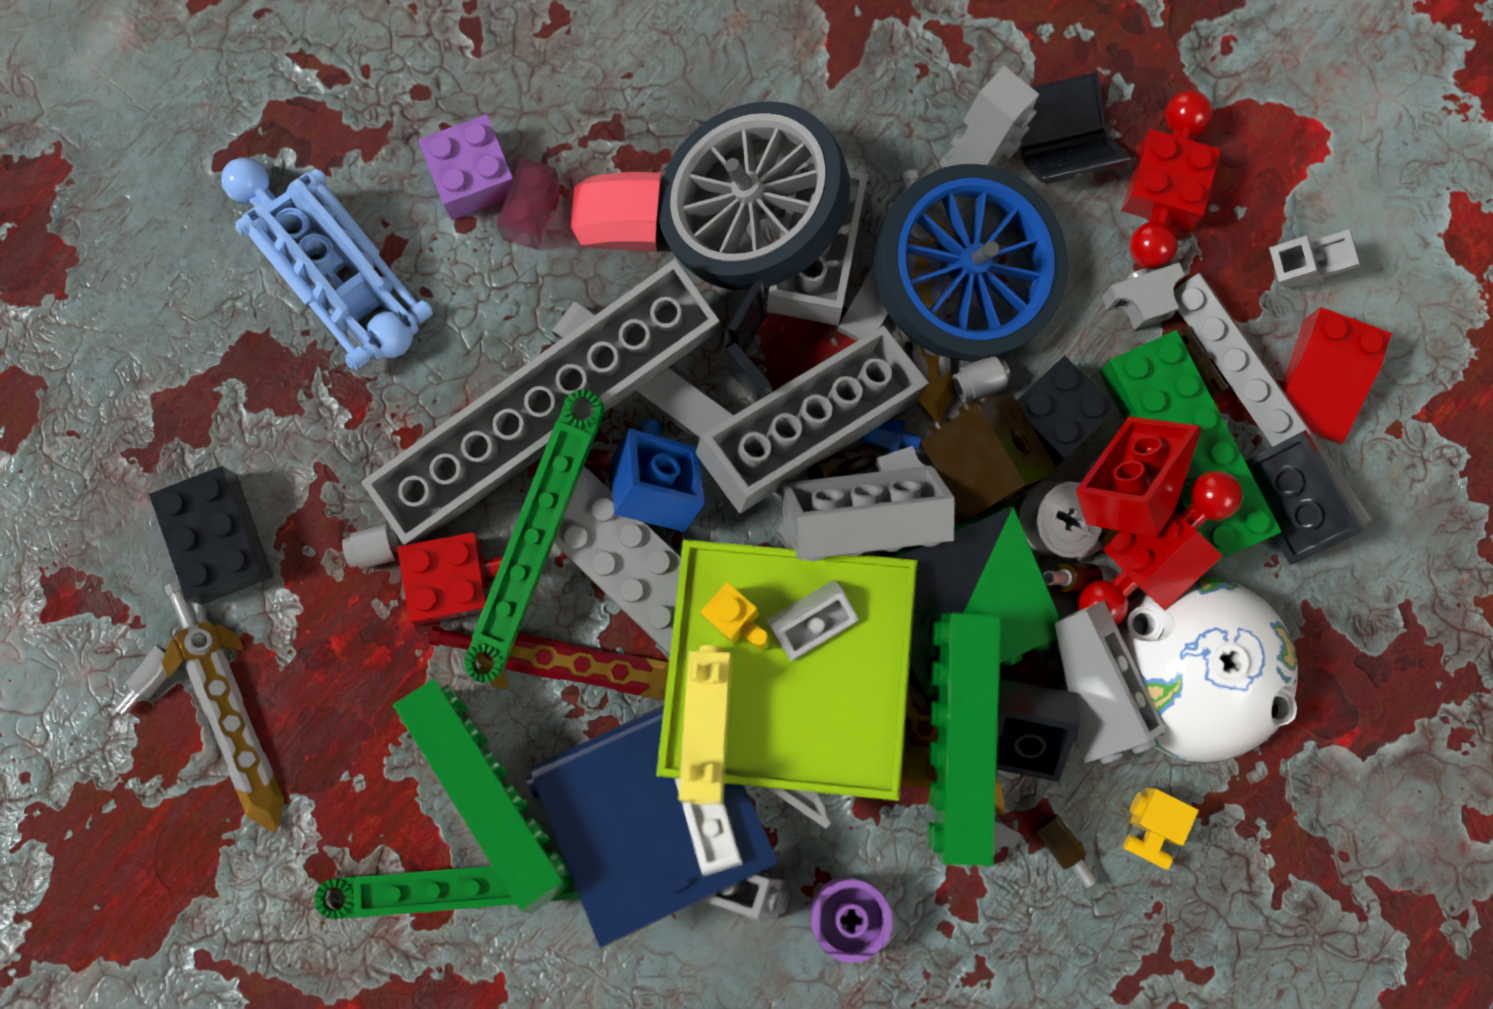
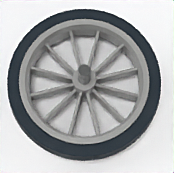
(754, 195)

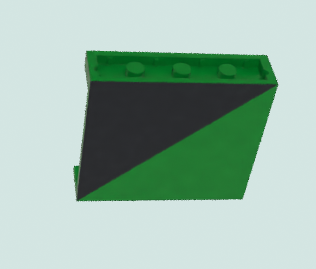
(983, 573)

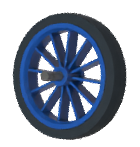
(971, 262)

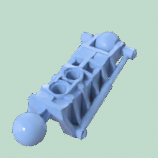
(319, 234)

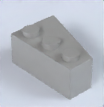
(994, 122)

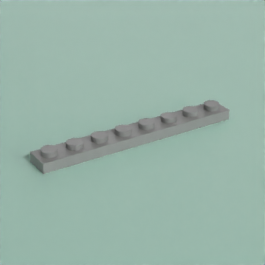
(1249, 374)

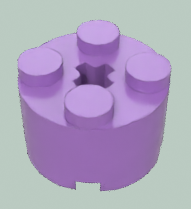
(866, 935)

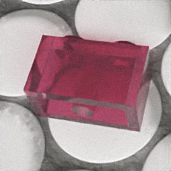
(529, 203)

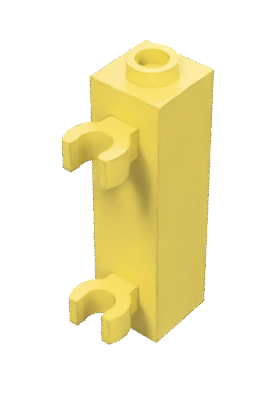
(705, 727)

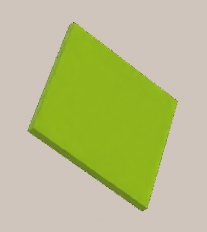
(812, 721)

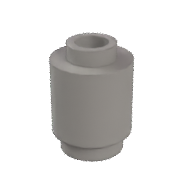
(981, 378)
(371, 547)

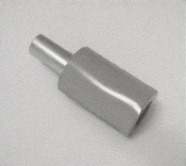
(144, 680)

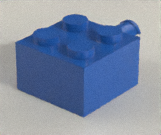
(656, 478)

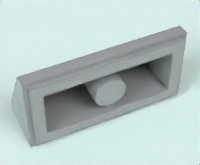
(812, 620)

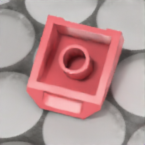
(617, 211)

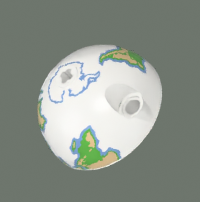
(1208, 709)

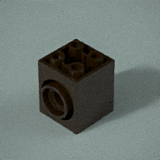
(987, 454)

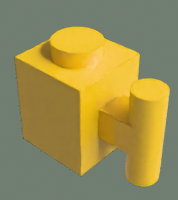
(734, 617)
(1163, 820)

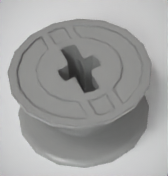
(1046, 532)

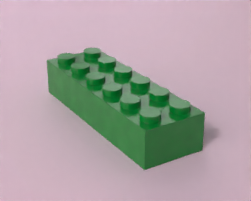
(1165, 385)
(965, 739)
(482, 796)

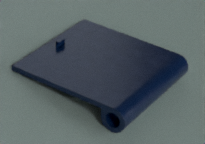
(630, 832)

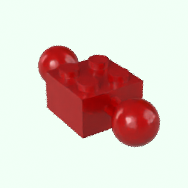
(1170, 179)
(1173, 560)

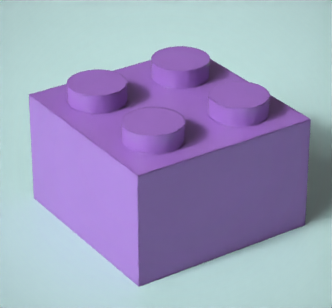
(467, 166)

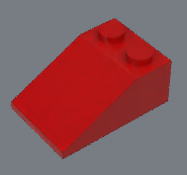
(1333, 371)
(1139, 476)

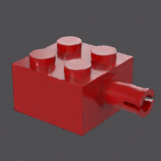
(446, 578)

